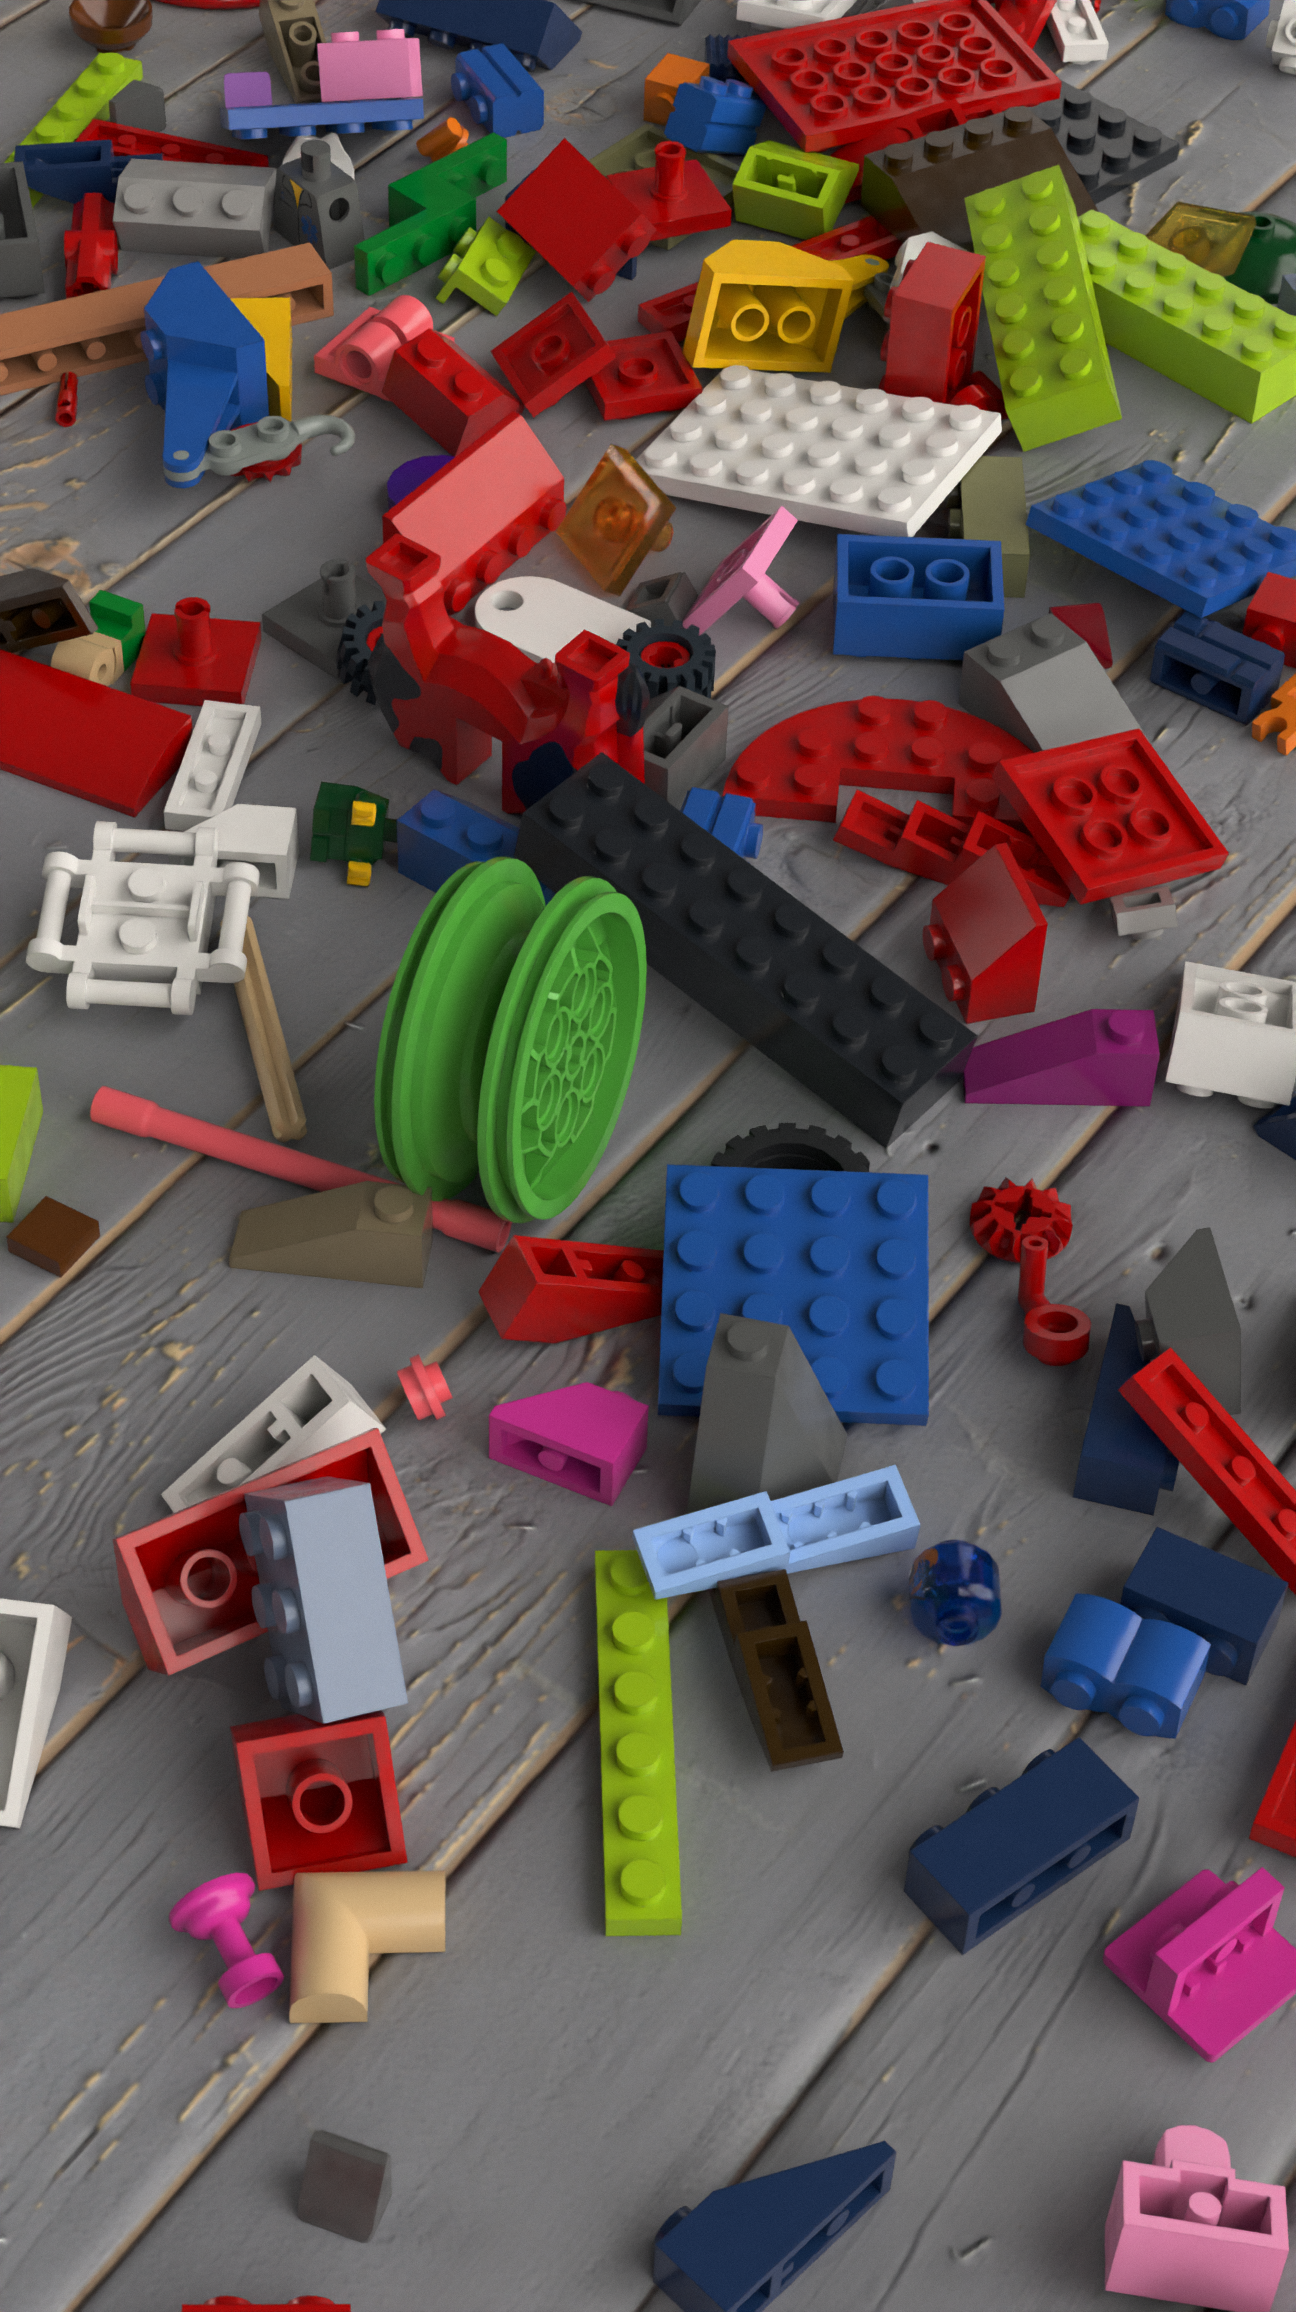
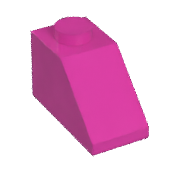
(572, 1438)

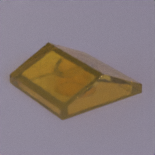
(1205, 236)

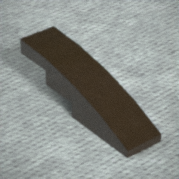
(776, 1669)

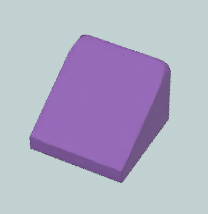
(247, 89)

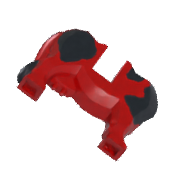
(459, 686)

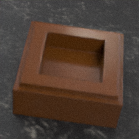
(53, 1236)

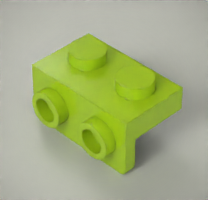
(487, 265)

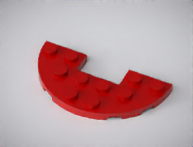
(881, 745)

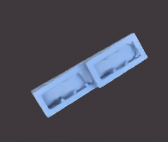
(794, 1533)

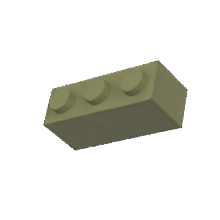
(992, 507)

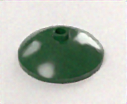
(1266, 257)

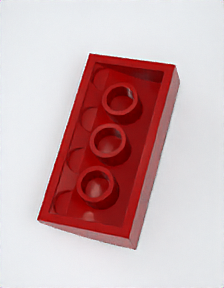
(86, 736)

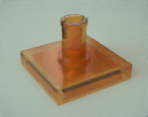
(617, 520)

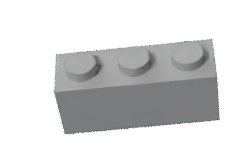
(194, 208)

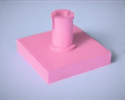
(744, 576)

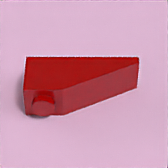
(570, 1288)

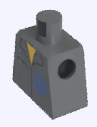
(318, 205)

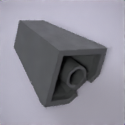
(761, 1418)

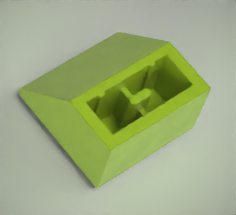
(791, 189)

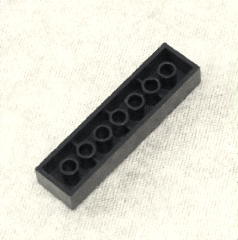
(751, 951)

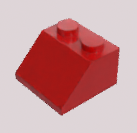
(446, 391)
(988, 939)
(318, 1796)

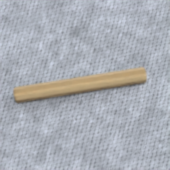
(269, 1045)

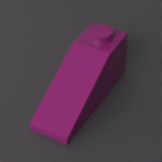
(1076, 1060)

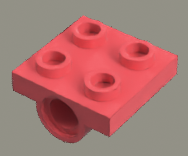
(366, 346)

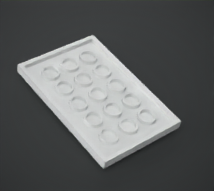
(819, 451)

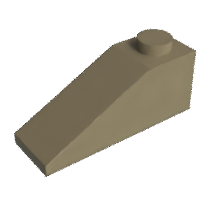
(342, 1233)

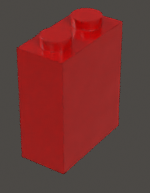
(577, 220)

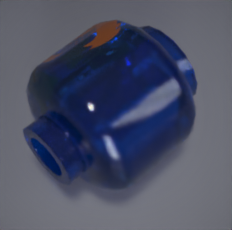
(955, 1590)

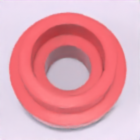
(425, 1388)

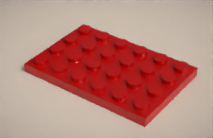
(864, 70)

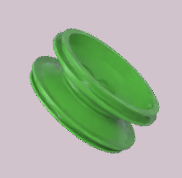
(510, 1038)

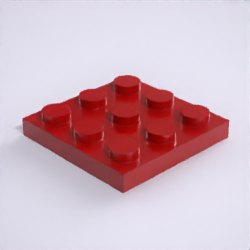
(1109, 815)

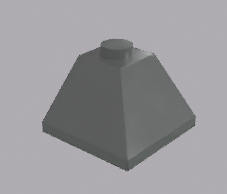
(1196, 1317)

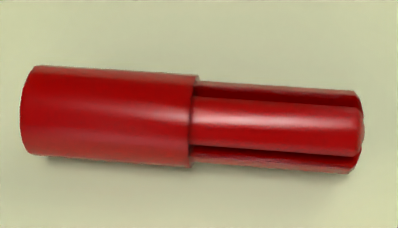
(67, 400)

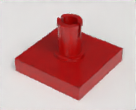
(674, 194)
(195, 657)

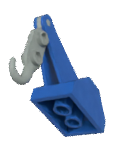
(213, 378)

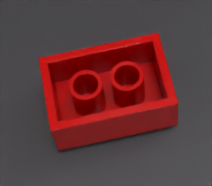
(933, 324)

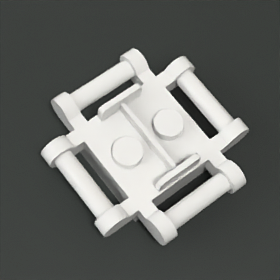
(144, 922)

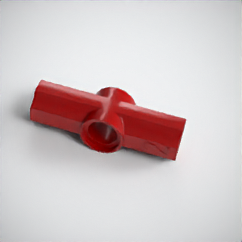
(90, 246)

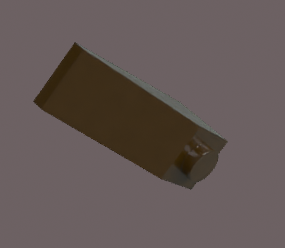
(40, 611)

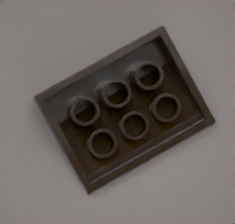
(925, 180)

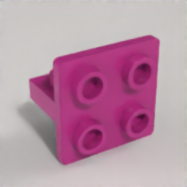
(1210, 1960)

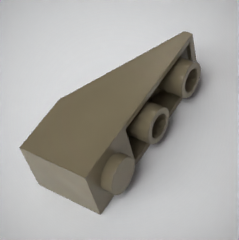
(292, 39)

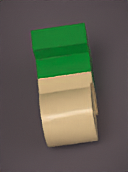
(111, 647)

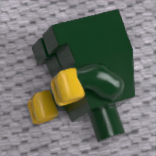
(352, 828)

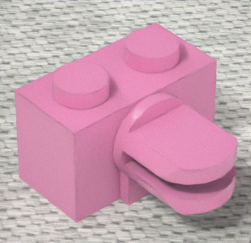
(369, 68)
(1195, 2229)

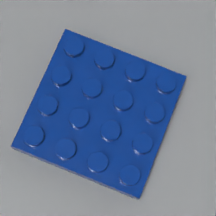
(337, 117)
(1169, 536)
(809, 1251)

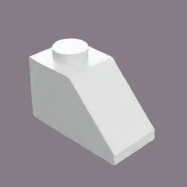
(258, 837)

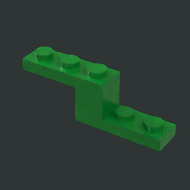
(430, 213)

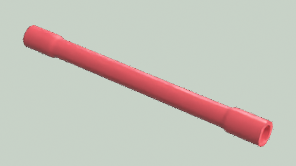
(147, 1119)

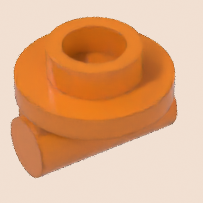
(443, 140)

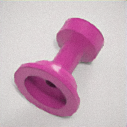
(216, 1914)

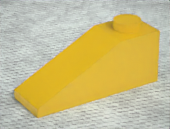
(273, 322)

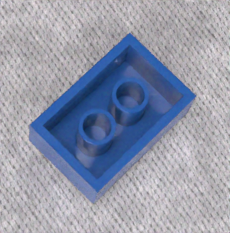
(915, 596)

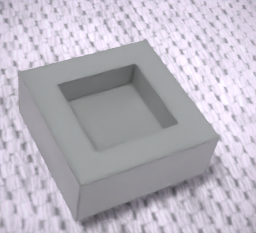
(1144, 913)

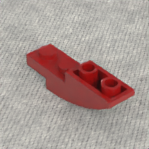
(907, 128)

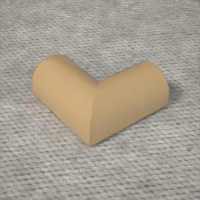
(346, 1918)

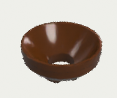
(111, 23)

